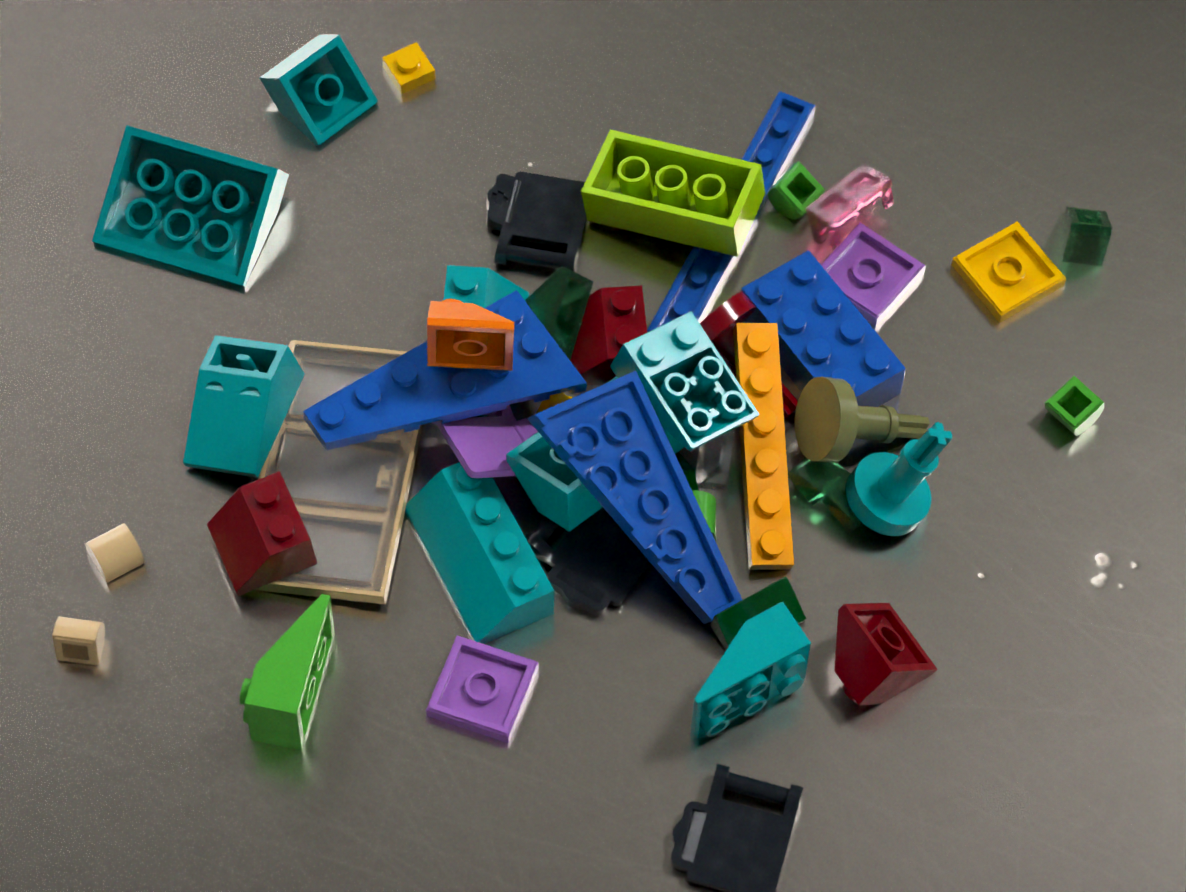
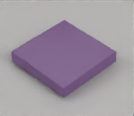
(872, 272)
(482, 689)

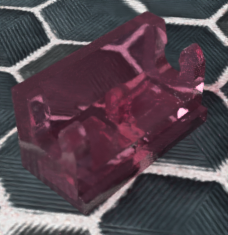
(846, 202)

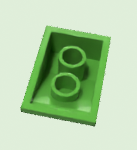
(288, 679)

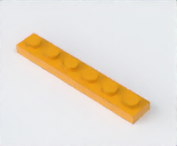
(764, 448)

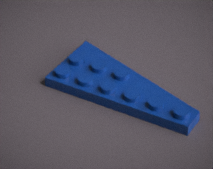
(414, 394)
(628, 465)

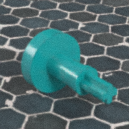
(891, 489)

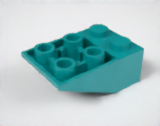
(686, 381)
(240, 404)
(760, 663)

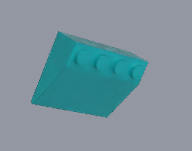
(189, 206)

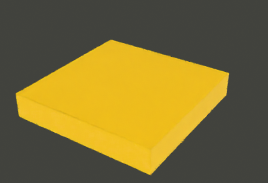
(1008, 272)

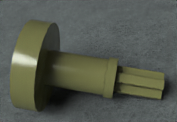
(832, 420)

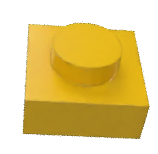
(408, 68)

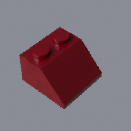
(609, 321)
(261, 535)

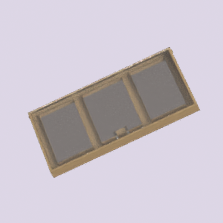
(345, 495)

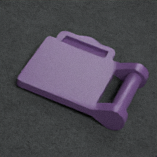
(485, 441)

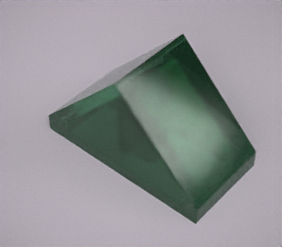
(1086, 236)
(561, 306)

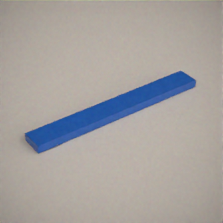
(705, 268)

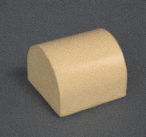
(115, 552)
(78, 640)

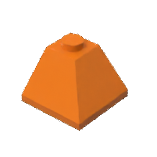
(468, 337)

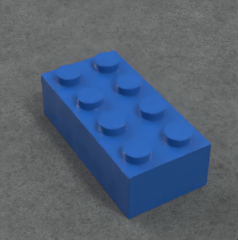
(823, 331)

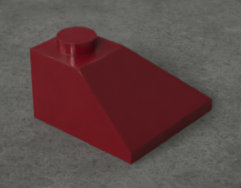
(877, 653)

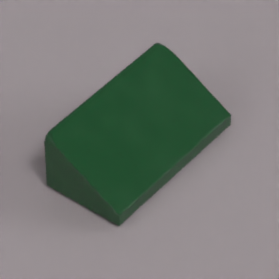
(729, 621)

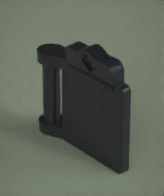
(539, 212)
(592, 563)
(733, 843)

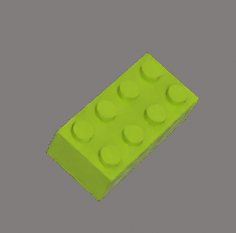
(673, 192)

